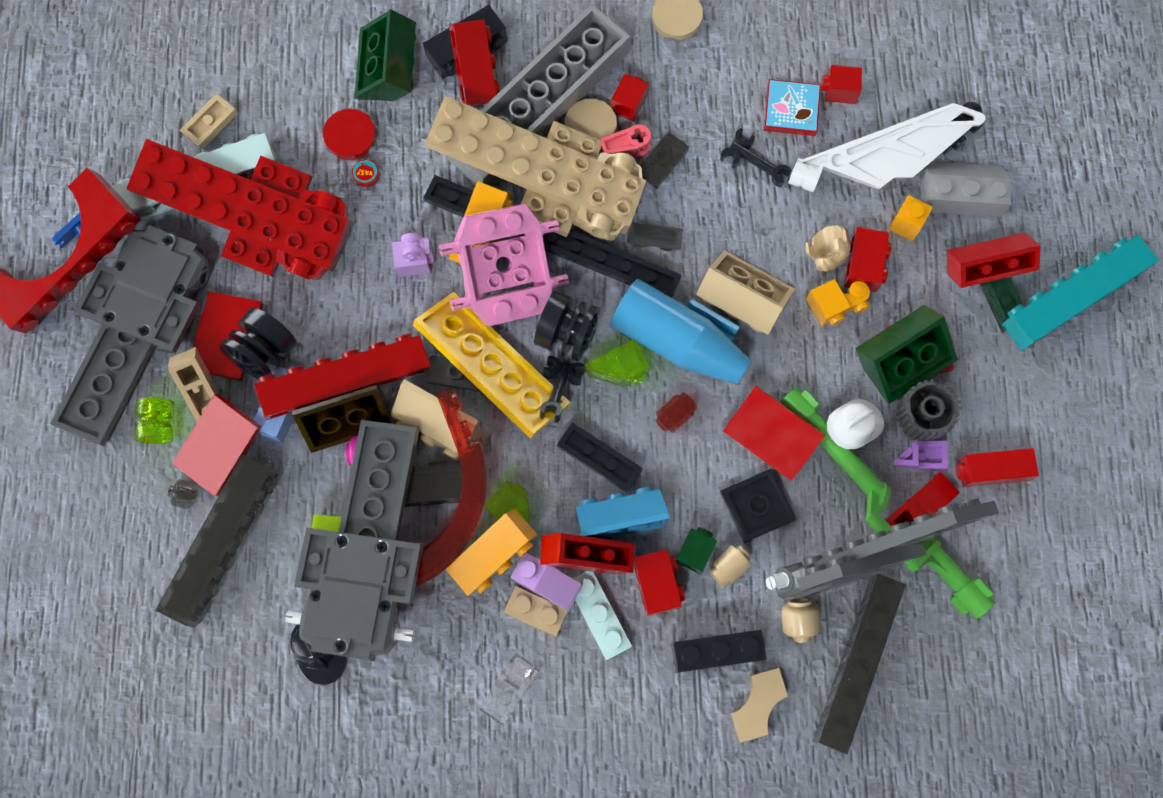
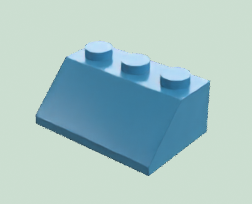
(622, 514)

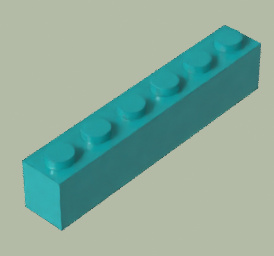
(1079, 292)

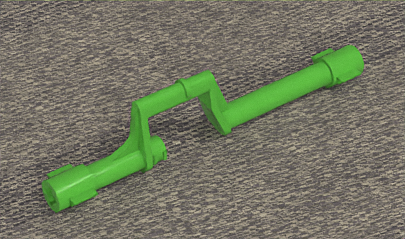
(969, 594)

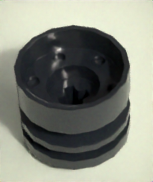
(565, 325)
(258, 343)

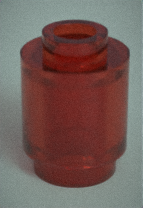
(675, 412)

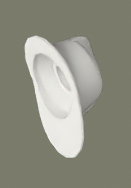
(855, 424)

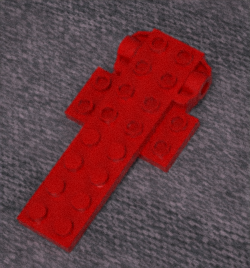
(268, 217)

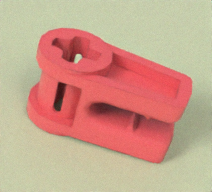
(627, 142)

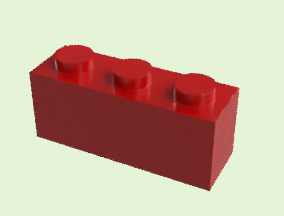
(474, 62)
(993, 260)
(587, 554)

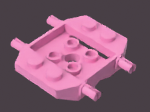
(525, 259)

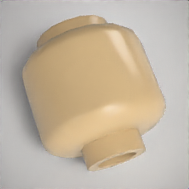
(800, 619)

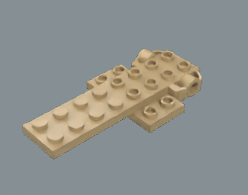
(561, 172)

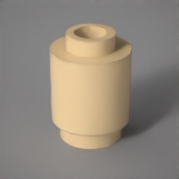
(730, 566)

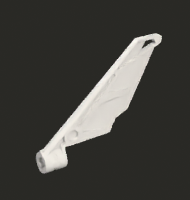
(889, 153)

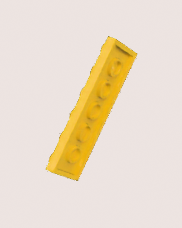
(489, 364)

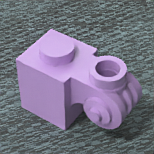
(412, 255)

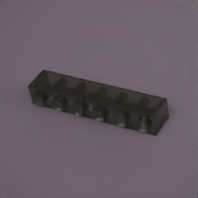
(217, 542)
(859, 663)

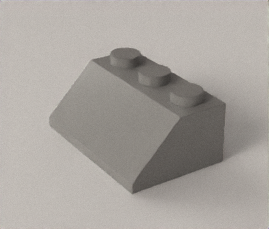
(965, 188)

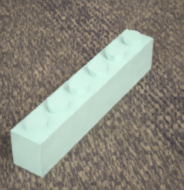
(234, 157)

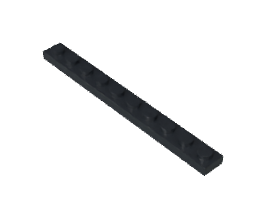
(573, 248)

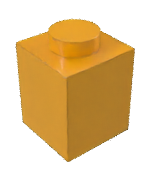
(910, 218)

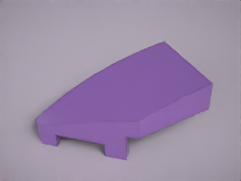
(925, 456)

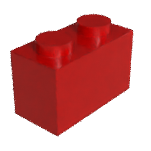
(867, 258)
(658, 582)

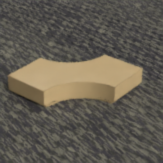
(765, 692)

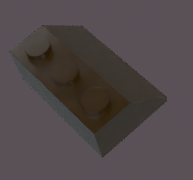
(340, 418)

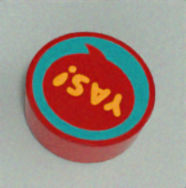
(365, 173)

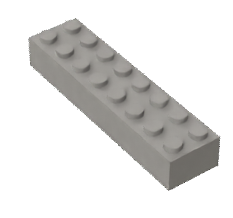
(557, 79)

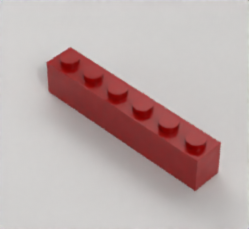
(341, 376)

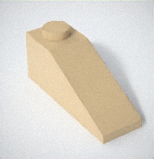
(192, 380)

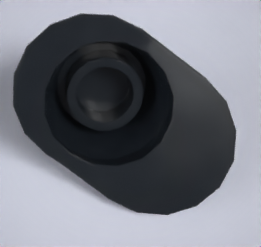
(316, 666)

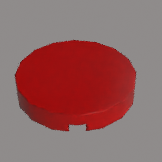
(349, 134)

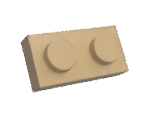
(208, 121)
(535, 611)

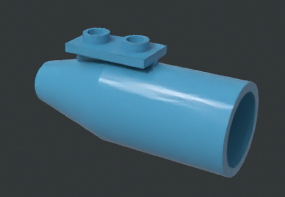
(681, 334)

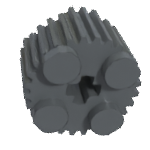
(933, 398)

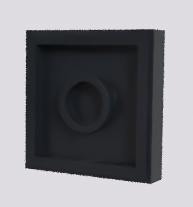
(757, 505)

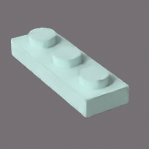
(600, 616)

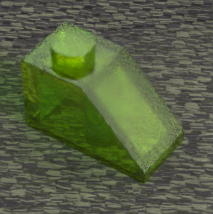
(620, 366)
(509, 498)

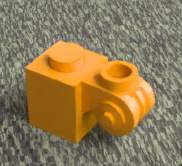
(832, 305)

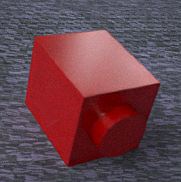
(842, 84)
(629, 97)

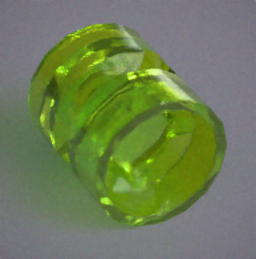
(154, 420)

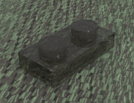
(657, 236)

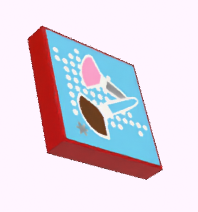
(792, 107)

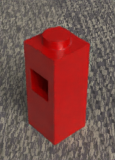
(997, 467)

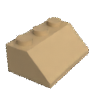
(745, 292)
(422, 410)

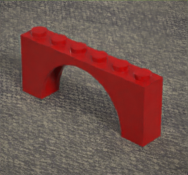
(103, 224)

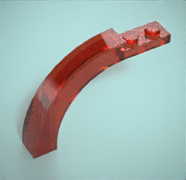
(455, 537)

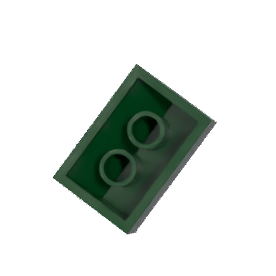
(385, 58)
(907, 353)

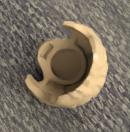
(829, 248)

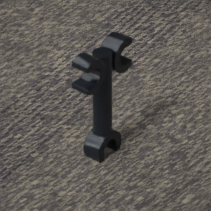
(741, 149)
(562, 373)

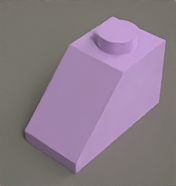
(546, 581)

